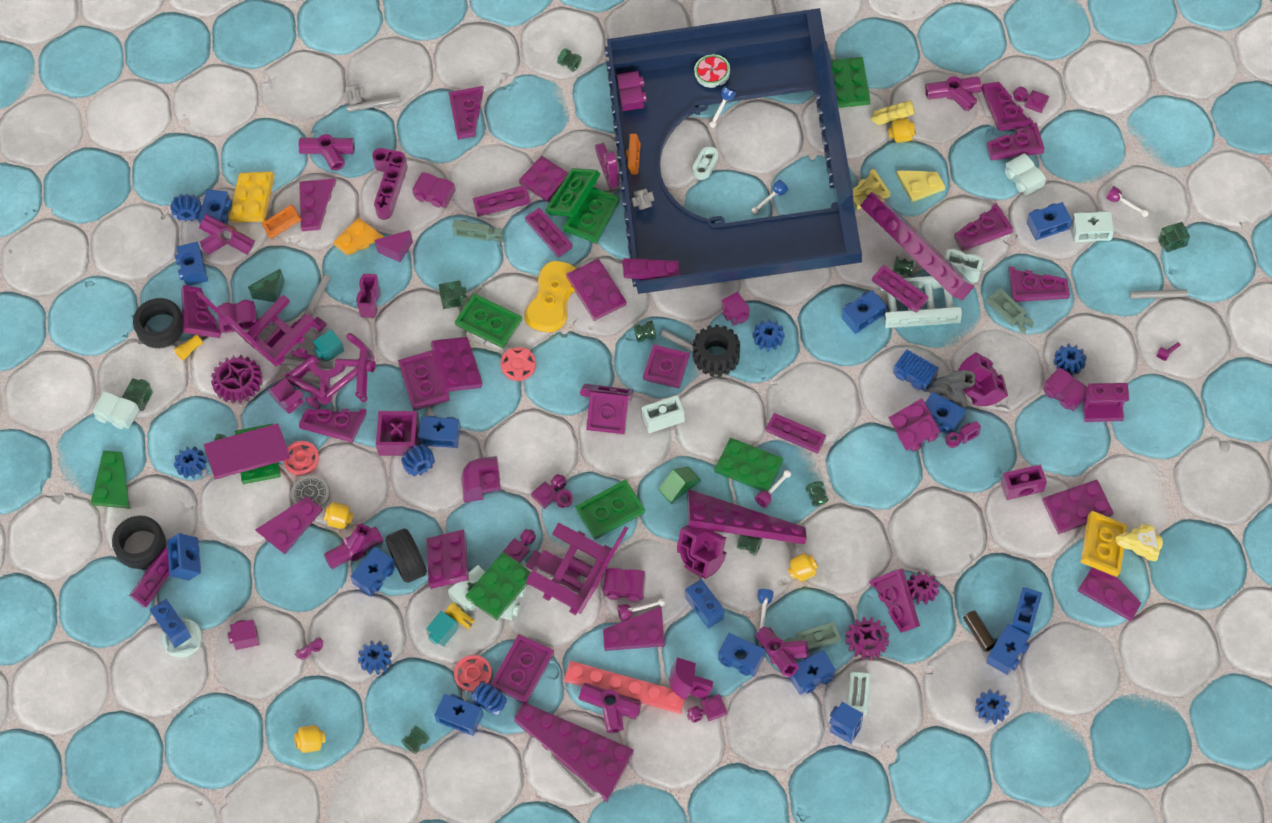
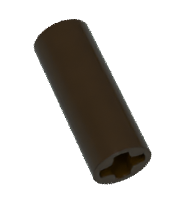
(979, 631)

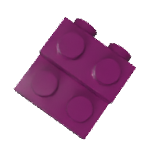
(915, 425)

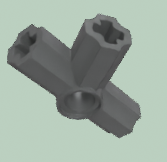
(954, 386)

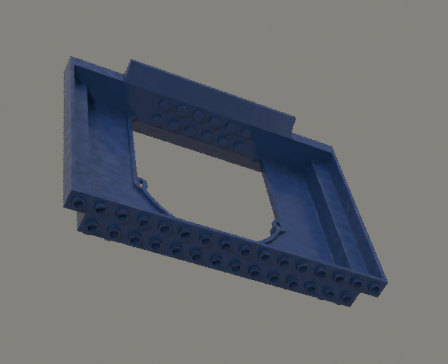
(765, 59)

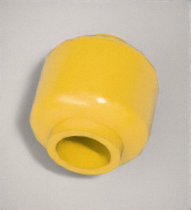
(902, 130)
(338, 515)
(803, 567)
(309, 738)

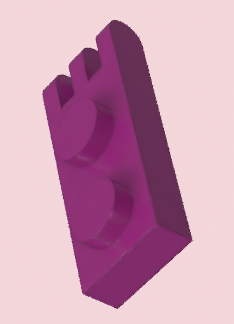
(587, 388)

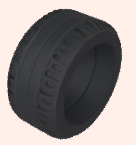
(156, 307)
(131, 526)
(406, 555)

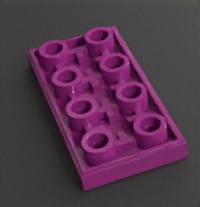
(246, 451)

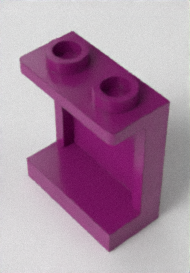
(1105, 402)

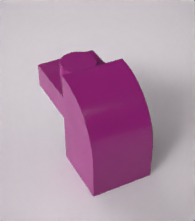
(286, 395)
(685, 682)

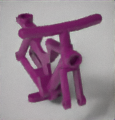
(325, 393)

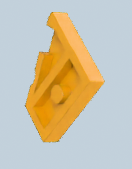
(356, 237)

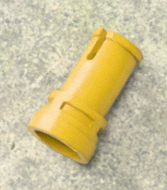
(185, 349)
(458, 615)

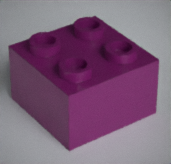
(396, 432)

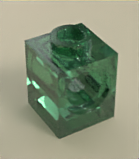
(1173, 237)
(452, 294)
(138, 392)

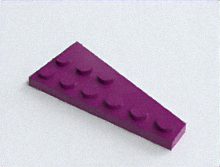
(723, 516)
(583, 752)

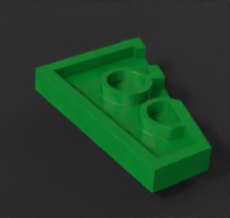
(110, 483)

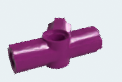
(961, 94)
(329, 148)
(217, 239)
(354, 546)
(782, 653)
(612, 713)

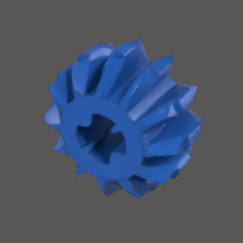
(185, 207)
(775, 334)
(1070, 359)
(418, 460)
(190, 462)
(369, 652)
(489, 698)
(992, 699)

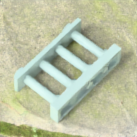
(923, 317)

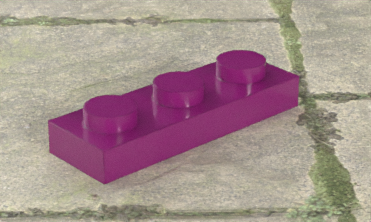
(501, 200)
(548, 232)
(649, 268)
(900, 288)
(796, 433)
(152, 580)

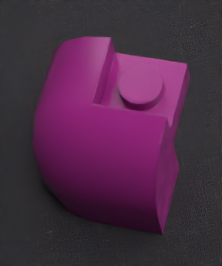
(988, 385)
(480, 477)
(701, 550)

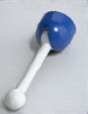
(727, 94)
(779, 189)
(764, 597)

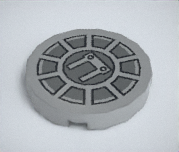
(313, 488)

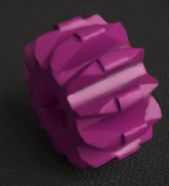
(929, 587)

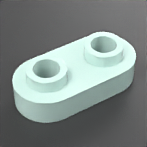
(705, 164)

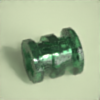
(903, 266)
(817, 493)

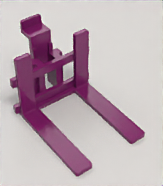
(281, 340)
(565, 571)

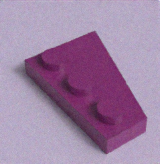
(1003, 109)
(1014, 145)
(314, 201)
(986, 228)
(196, 314)
(337, 425)
(290, 525)
(1110, 593)
(896, 595)

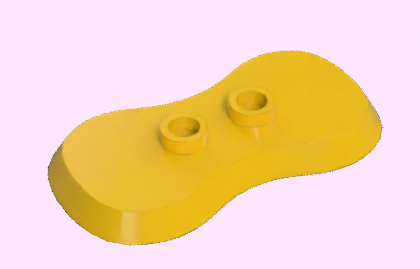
(549, 307)

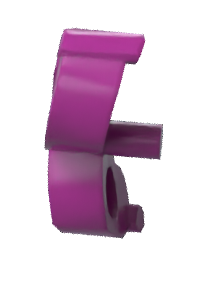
(305, 651)

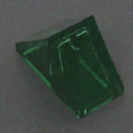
(268, 288)

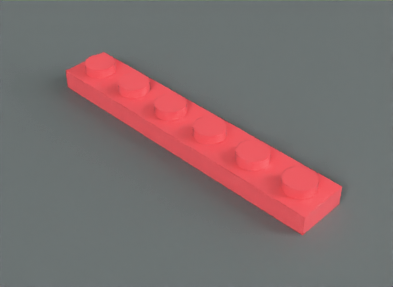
(626, 686)

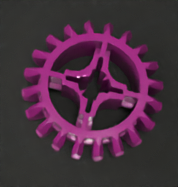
(227, 386)

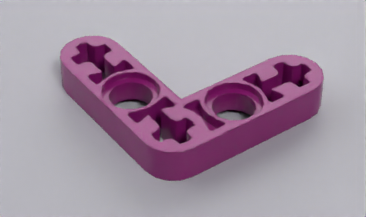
(608, 164)

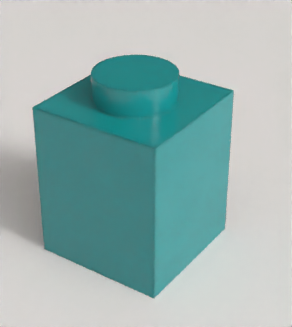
(328, 346)
(441, 629)

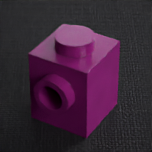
(735, 309)
(243, 634)

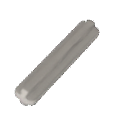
(577, 780)

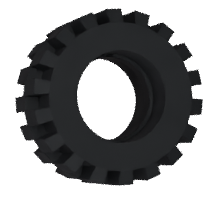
(718, 337)

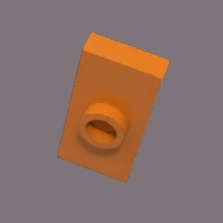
(633, 154)
(281, 221)

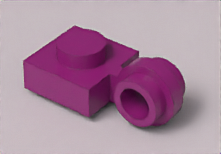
(1035, 101)
(967, 433)
(545, 493)
(519, 550)
(712, 708)

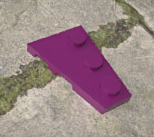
(466, 110)
(1035, 287)
(636, 633)

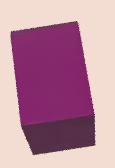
(395, 245)

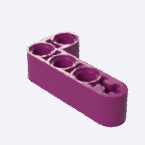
(388, 183)

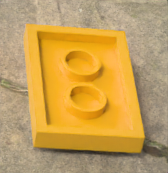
(251, 197)
(1100, 543)

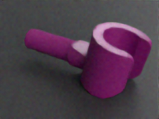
(1163, 353)

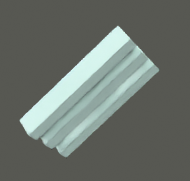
(859, 674)

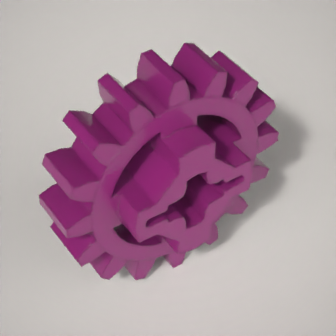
(862, 631)

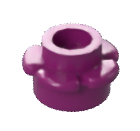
(568, 498)

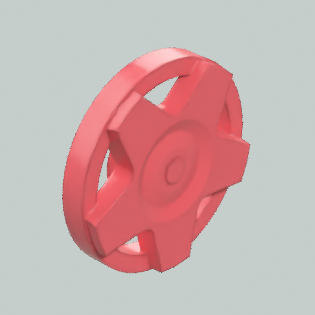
(518, 363)
(302, 458)
(472, 673)

